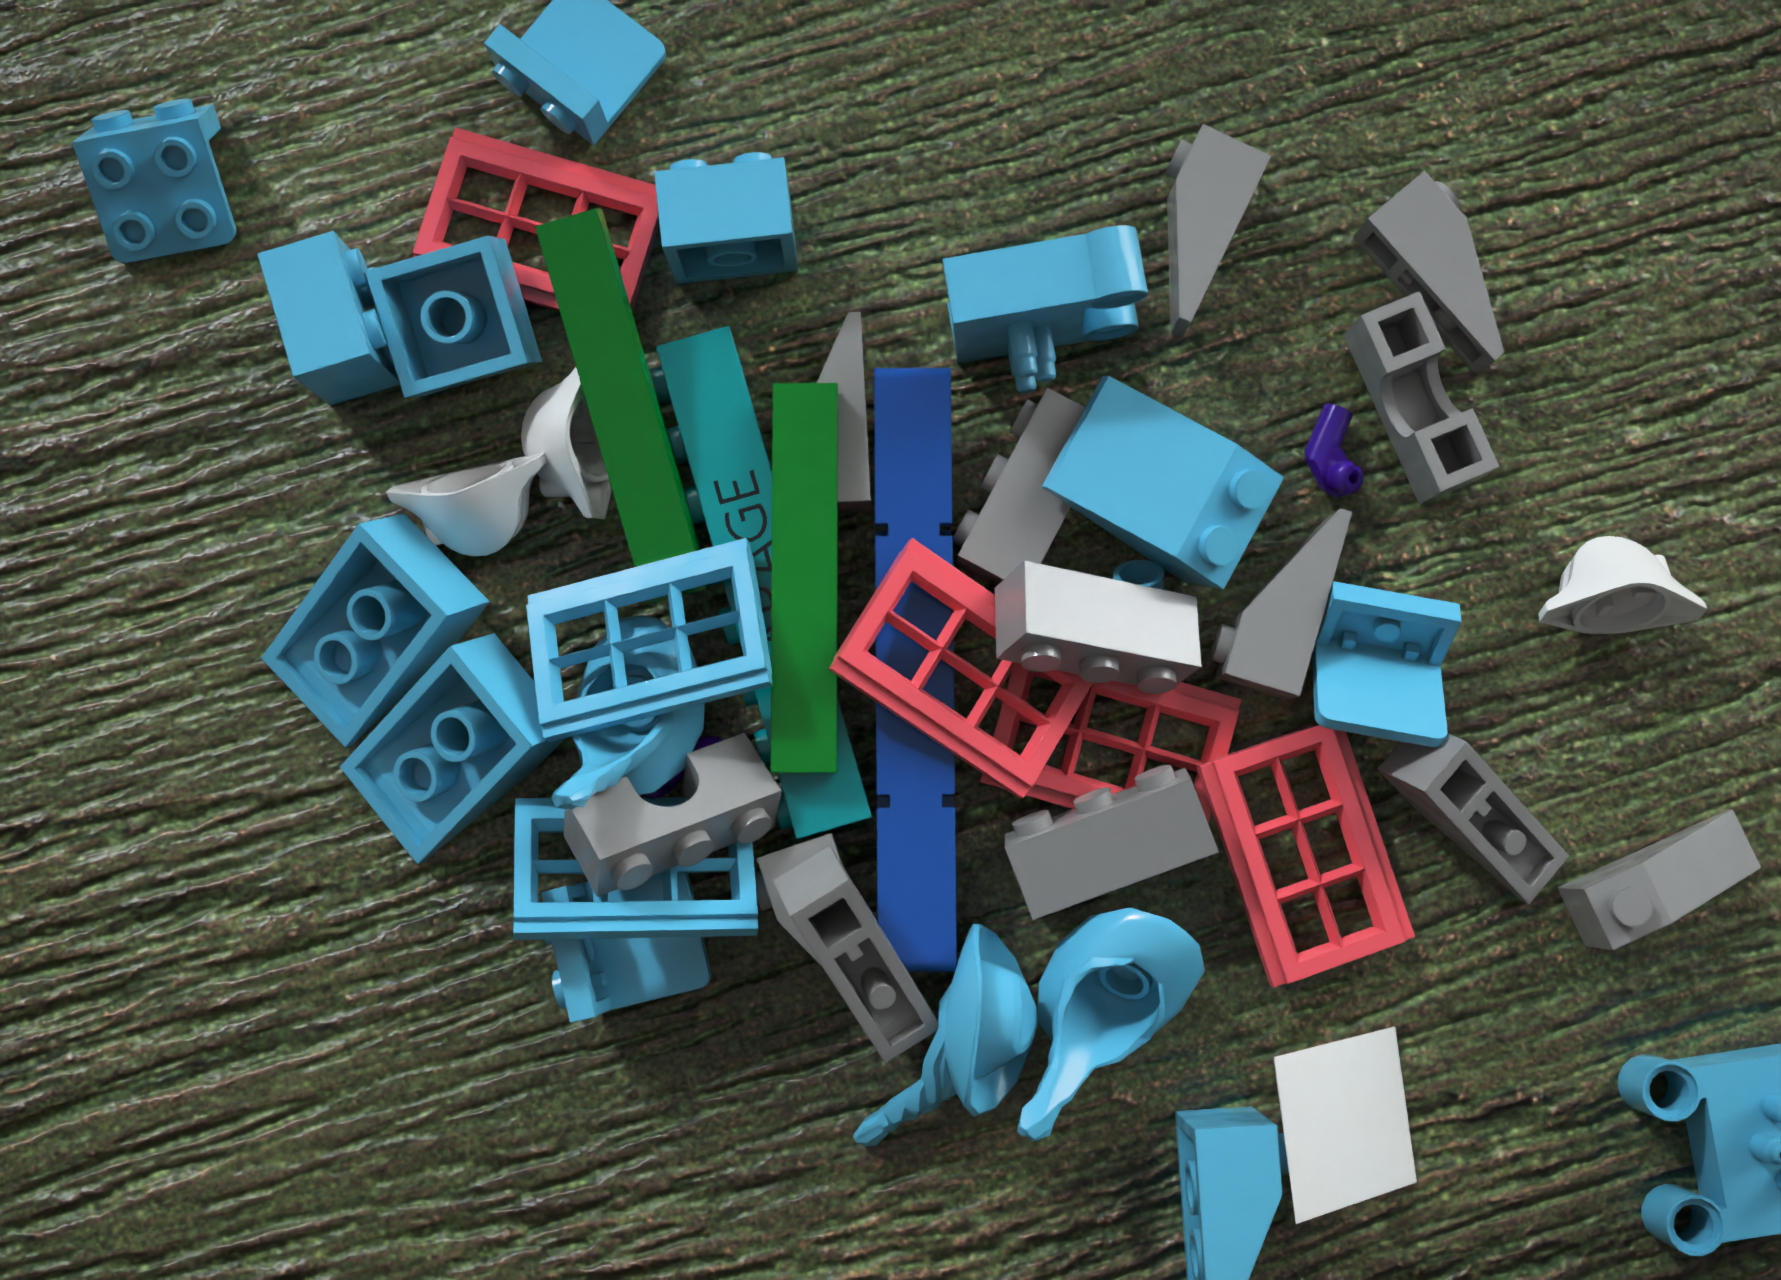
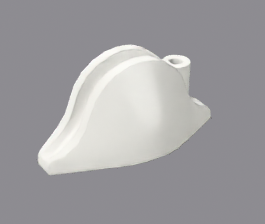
(563, 429)
(474, 507)
(1619, 589)

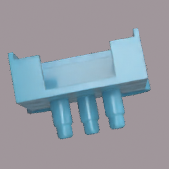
(1044, 297)
(1734, 1142)

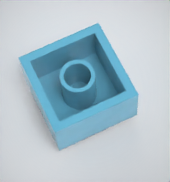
(726, 218)
(453, 316)
(328, 318)

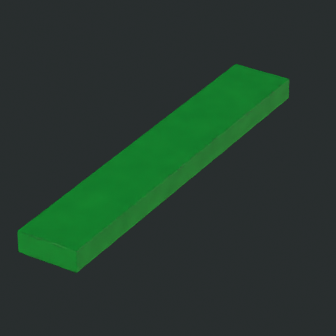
(618, 388)
(804, 577)

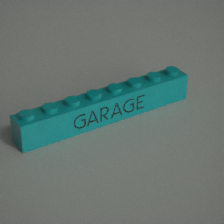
(734, 498)

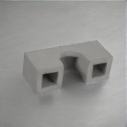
(1399, 364)
(628, 840)

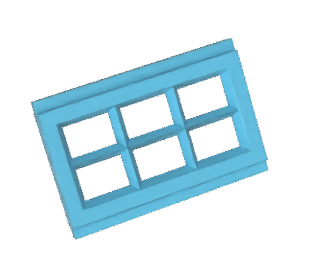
(662, 694)
(624, 918)

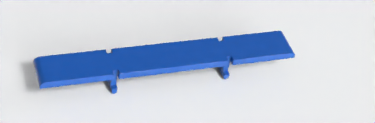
(918, 817)

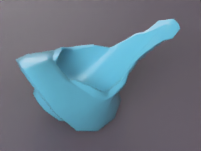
(645, 749)
(1095, 1017)
(979, 1042)

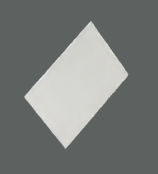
(1344, 1122)

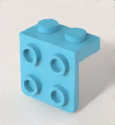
(577, 63)
(156, 181)
(1382, 664)
(624, 971)

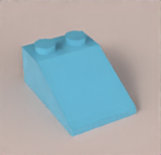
(1163, 484)
(373, 625)
(451, 746)
(1228, 1188)

